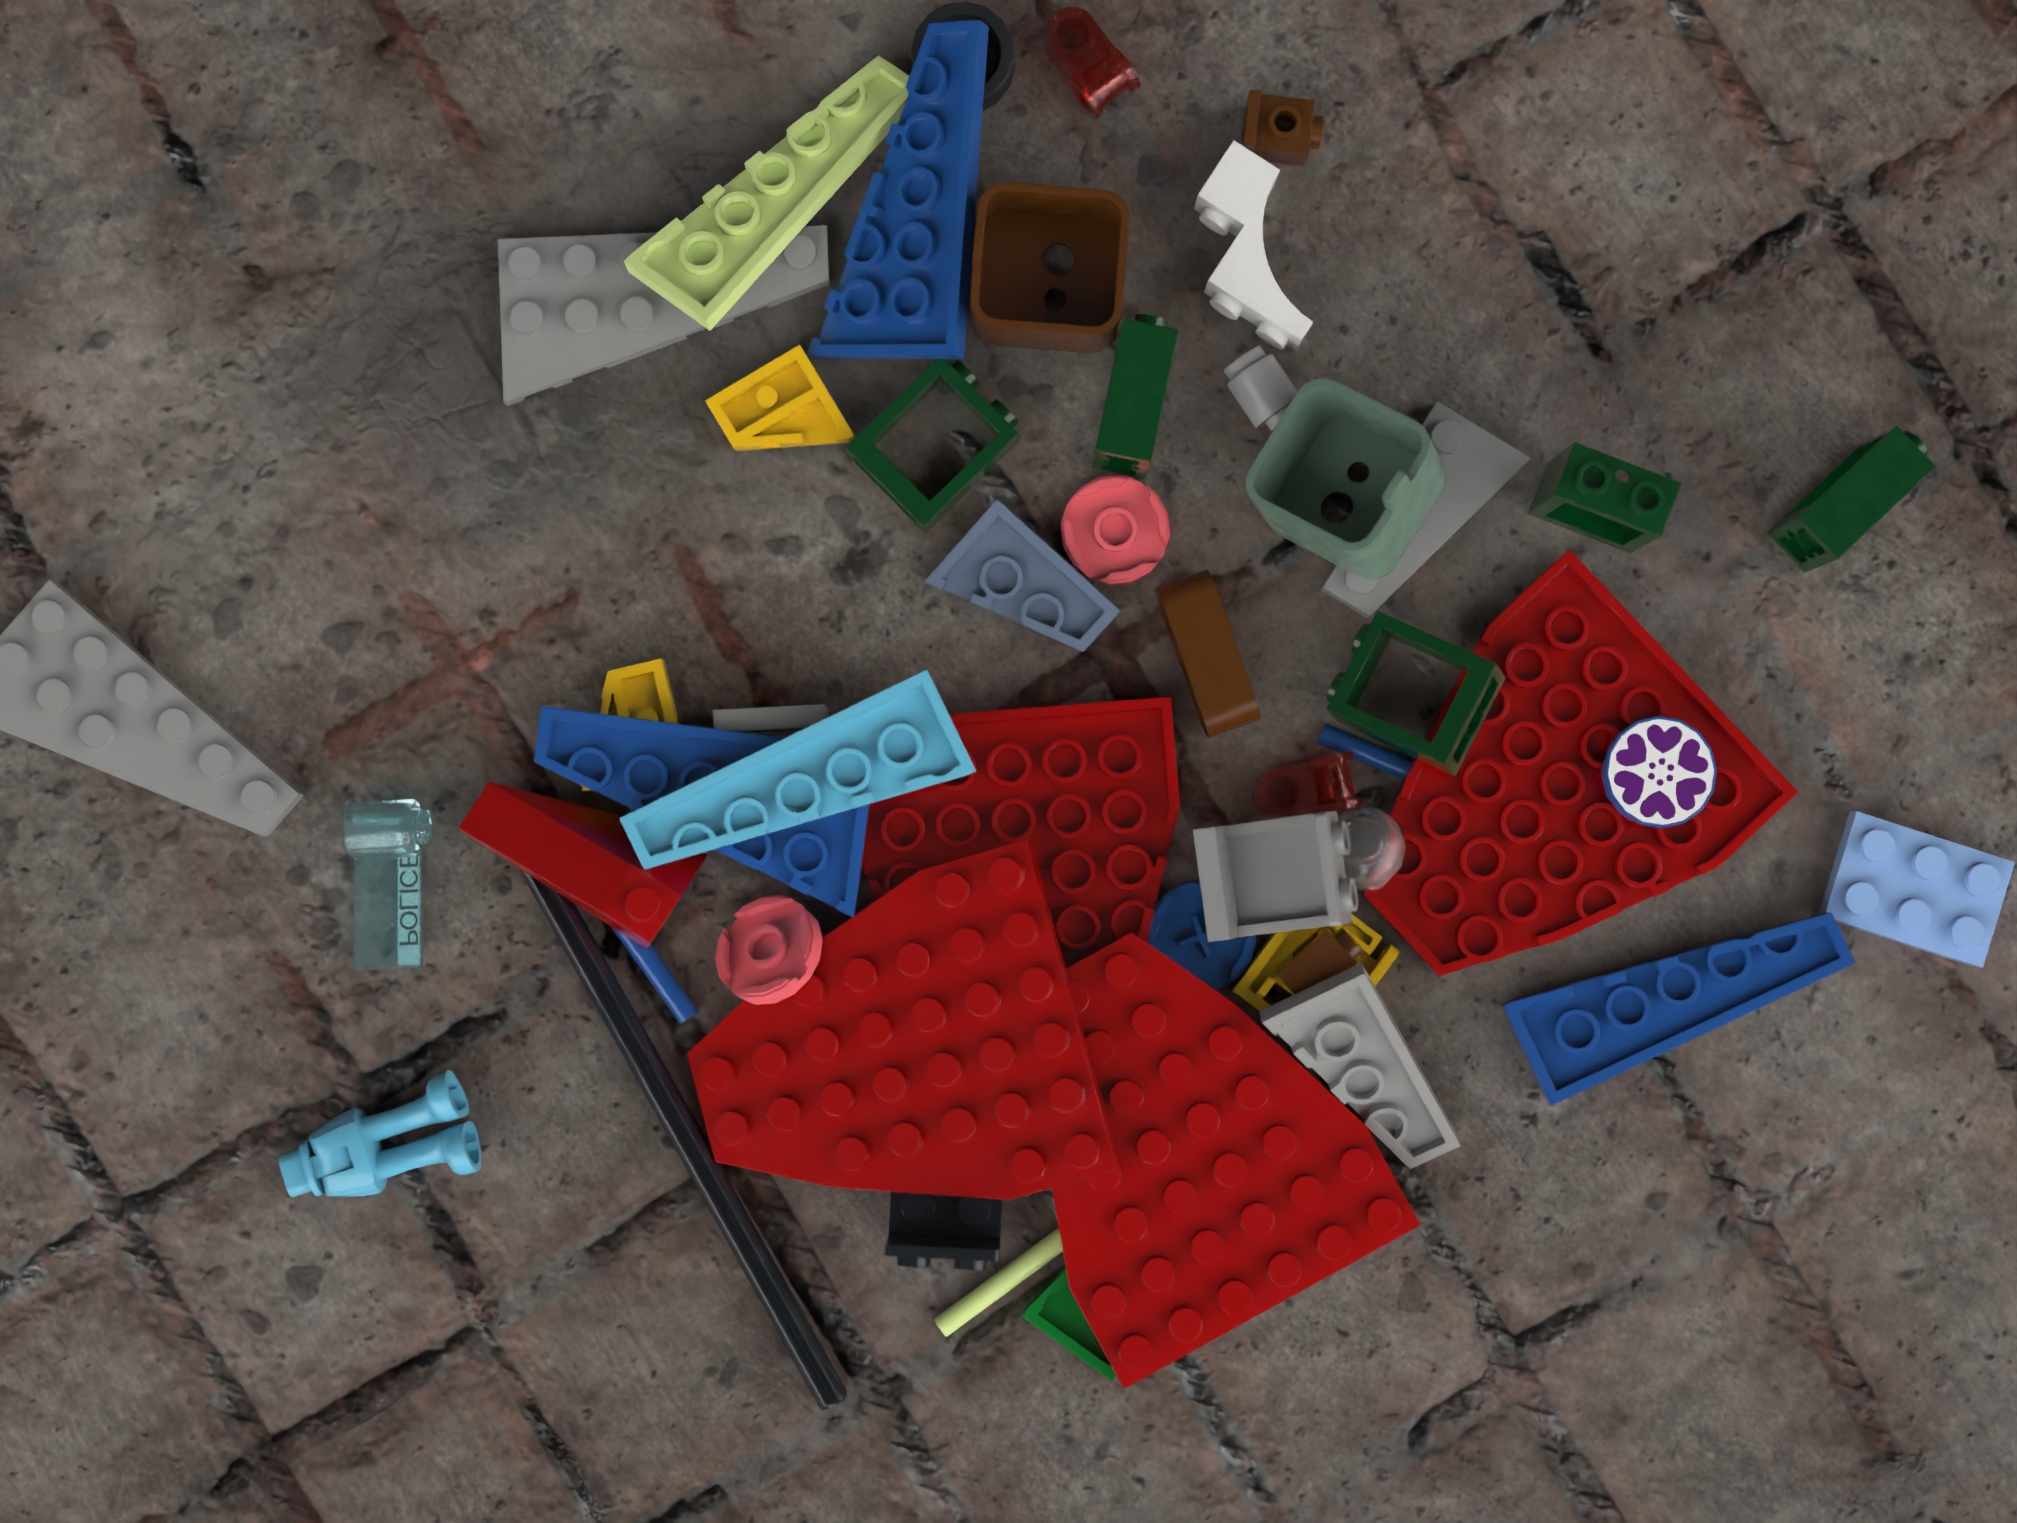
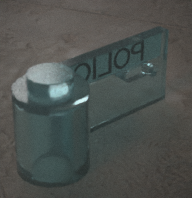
(388, 881)

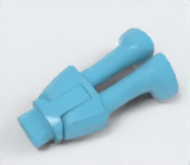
(347, 1152)

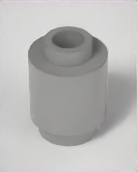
(1260, 387)

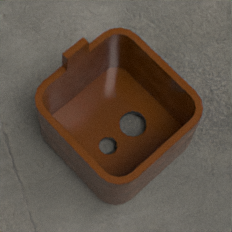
(1008, 273)

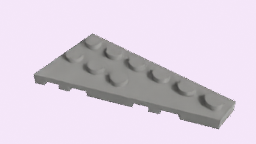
(579, 309)
(104, 704)

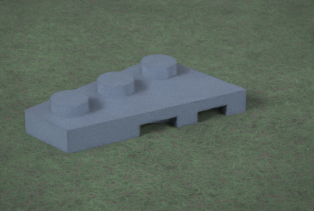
(1023, 578)

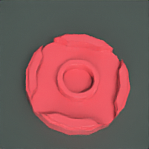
(1115, 530)
(769, 949)

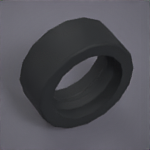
(998, 35)

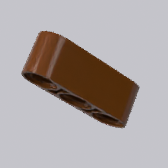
(1207, 653)

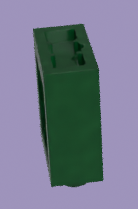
(1135, 396)
(894, 483)
(1585, 497)
(1852, 498)
(1463, 716)

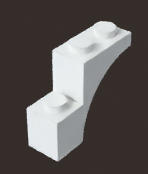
(1242, 281)

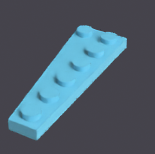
(841, 763)

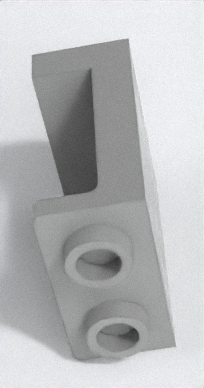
(1275, 875)

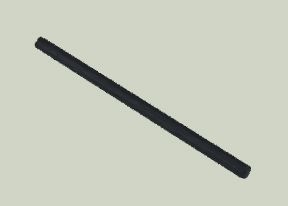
(690, 1145)

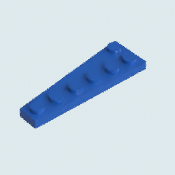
(1630, 1015)

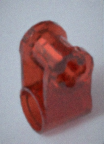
(1095, 70)
(1316, 784)

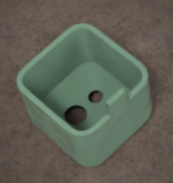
(1310, 461)

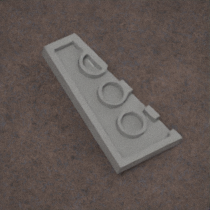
(1475, 470)
(1361, 1054)

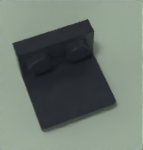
(944, 1229)

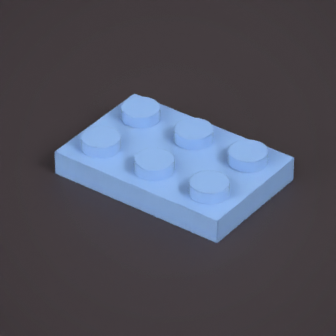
(1916, 889)

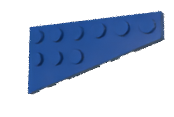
(915, 229)
(649, 759)

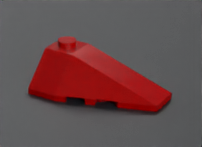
(581, 857)

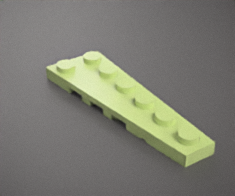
(746, 224)

